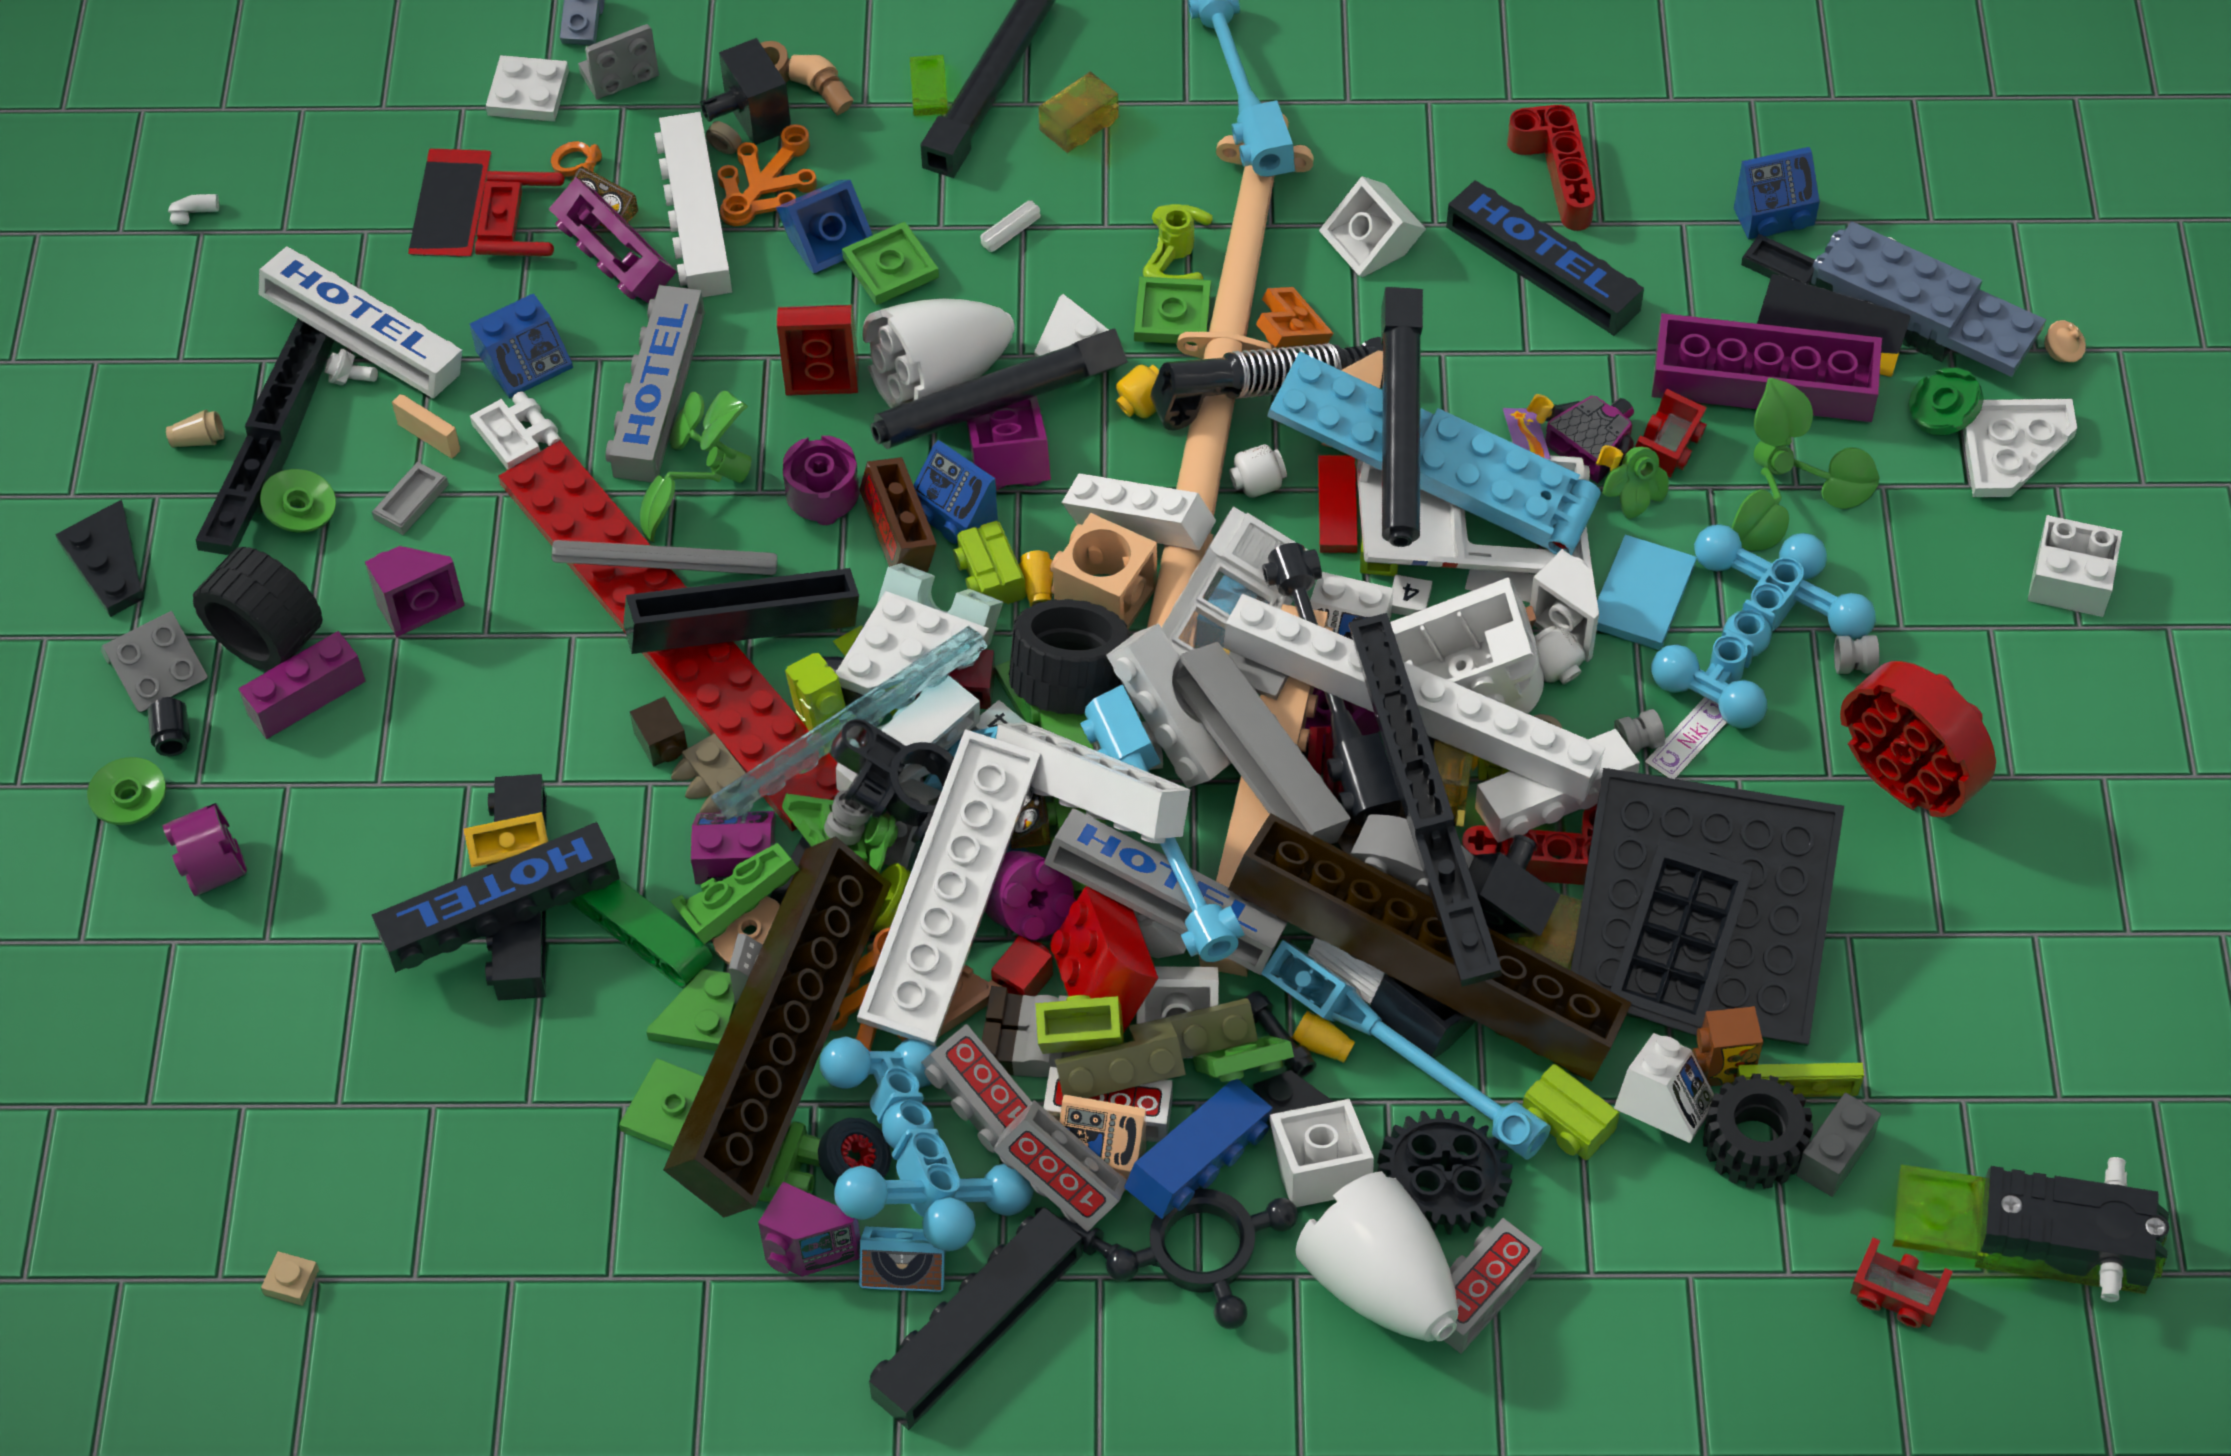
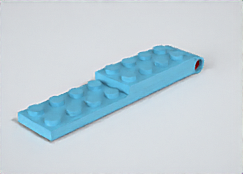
(1456, 457)

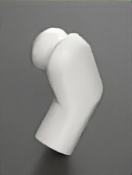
(192, 204)

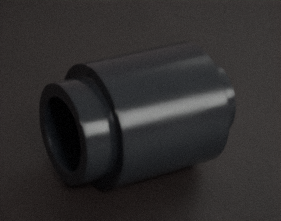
(168, 726)

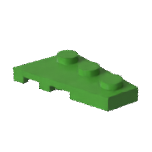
(727, 900)

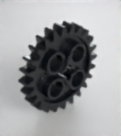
(1446, 1170)

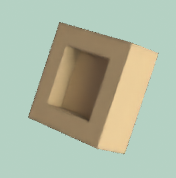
(290, 1278)

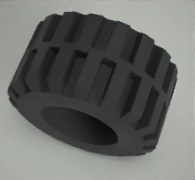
(1762, 1102)

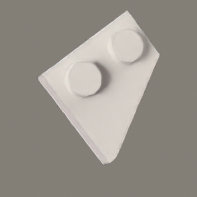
(1066, 326)

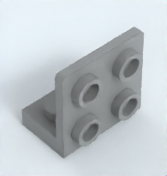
(620, 62)
(154, 661)

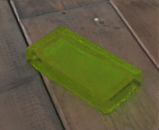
(928, 85)

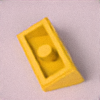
(504, 838)

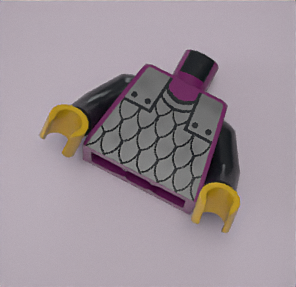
(1587, 431)

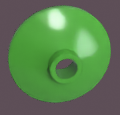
(299, 489)
(122, 779)

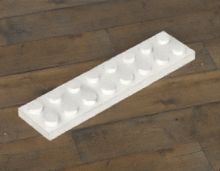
(948, 888)

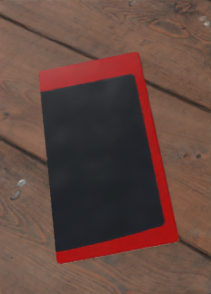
(449, 202)

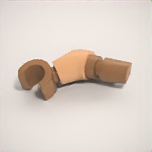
(811, 71)

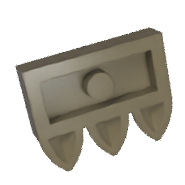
(711, 766)

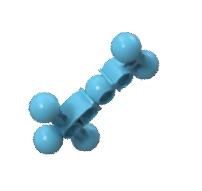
(1778, 589)
(923, 1161)

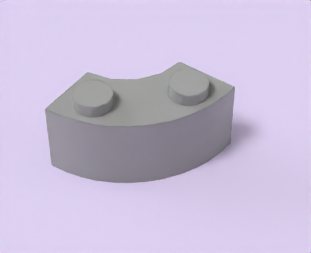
(1389, 847)

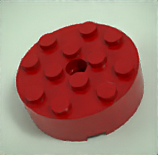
(1919, 738)

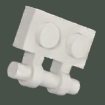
(507, 436)

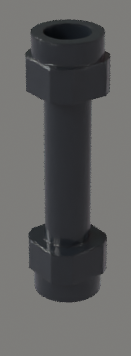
(1261, 1007)

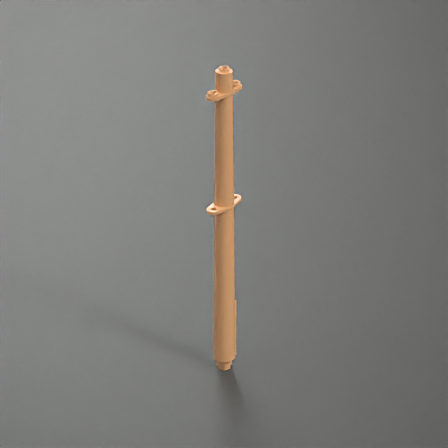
(1209, 431)

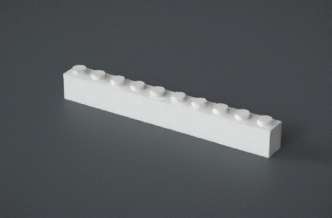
(1447, 709)

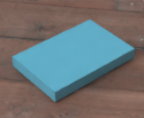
(1643, 591)

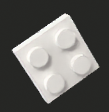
(527, 88)

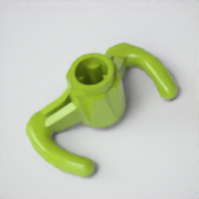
(1174, 238)

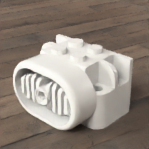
(1477, 643)

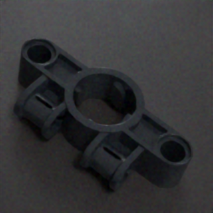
(877, 770)

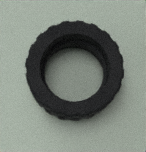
(257, 608)
(1062, 654)

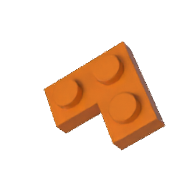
(1291, 320)

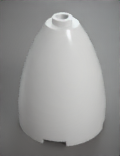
(933, 345)
(1382, 1259)

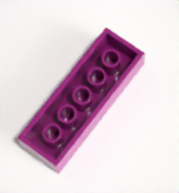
(1733, 360)

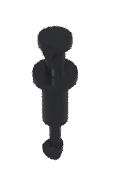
(1091, 1240)

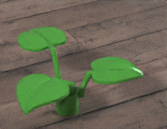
(1779, 416)
(721, 458)

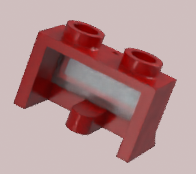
(1672, 431)
(1899, 1287)

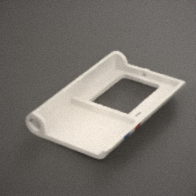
(1444, 532)

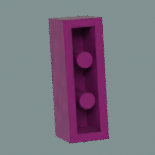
(302, 684)

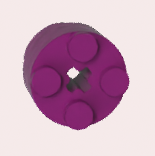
(821, 479)
(205, 849)
(1029, 896)

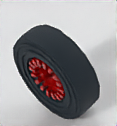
(853, 1135)

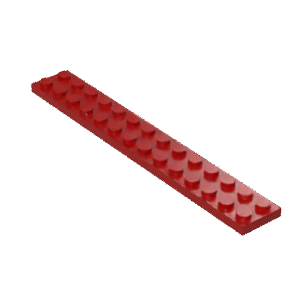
(710, 679)

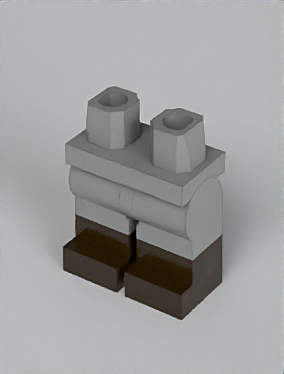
(1012, 1033)

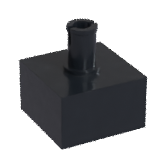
(751, 91)
(1509, 895)

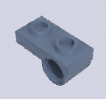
(580, 21)

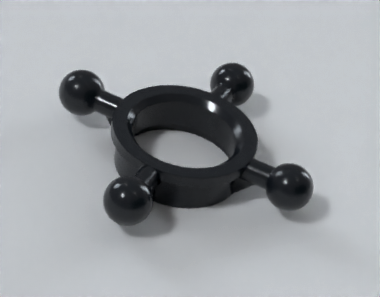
(1229, 1310)

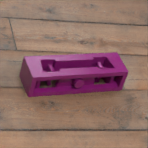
(638, 276)

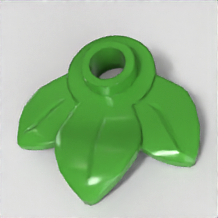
(1637, 483)
(878, 837)

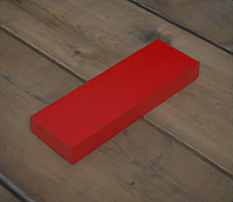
(1337, 504)

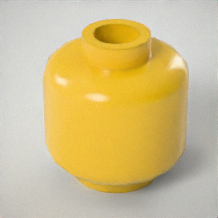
(1135, 391)

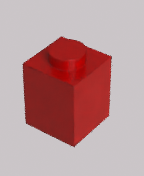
(1024, 967)

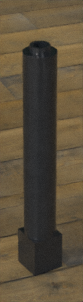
(950, 136)
(999, 389)
(1401, 414)

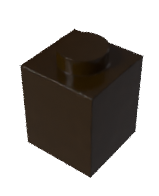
(659, 731)

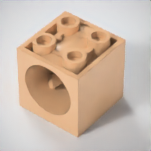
(1112, 550)

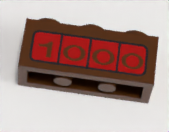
(897, 514)

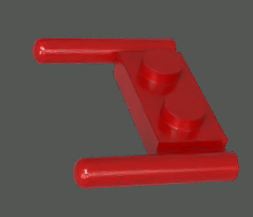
(501, 212)

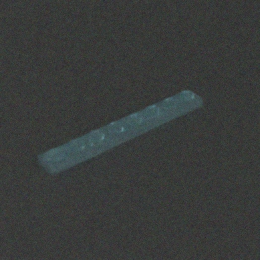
(806, 751)

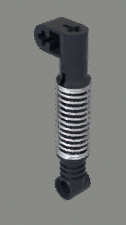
(1184, 384)

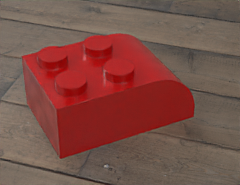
(818, 349)
(1104, 953)

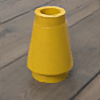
(1037, 575)
(1323, 1037)

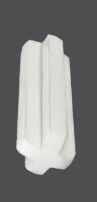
(1010, 226)

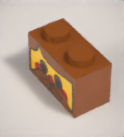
(1726, 1042)

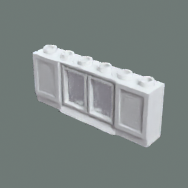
(1225, 572)

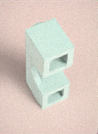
(917, 586)

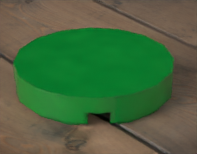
(1946, 401)

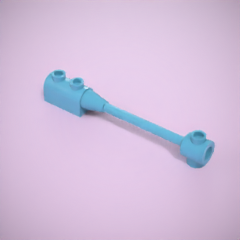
(1258, 124)
(1121, 735)
(1339, 1002)

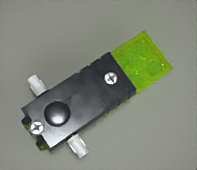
(2037, 1224)

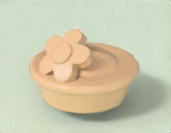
(2065, 342)

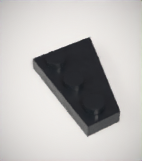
(105, 557)

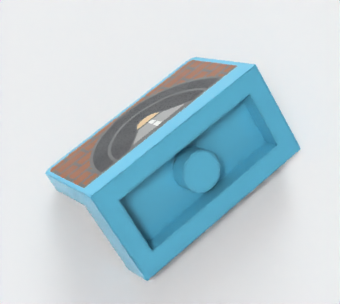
(900, 1260)

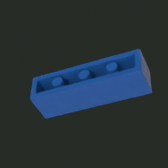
(1199, 1148)

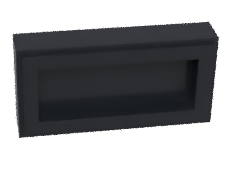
(1771, 257)

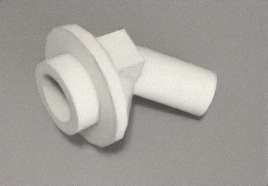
(341, 367)

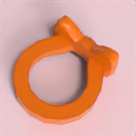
(592, 153)

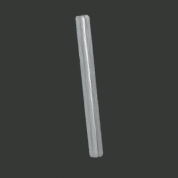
(664, 557)

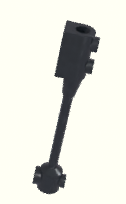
(1357, 759)

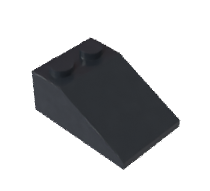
(1419, 1018)

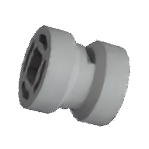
(1857, 654)
(1641, 731)
(846, 820)

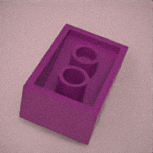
(1011, 444)

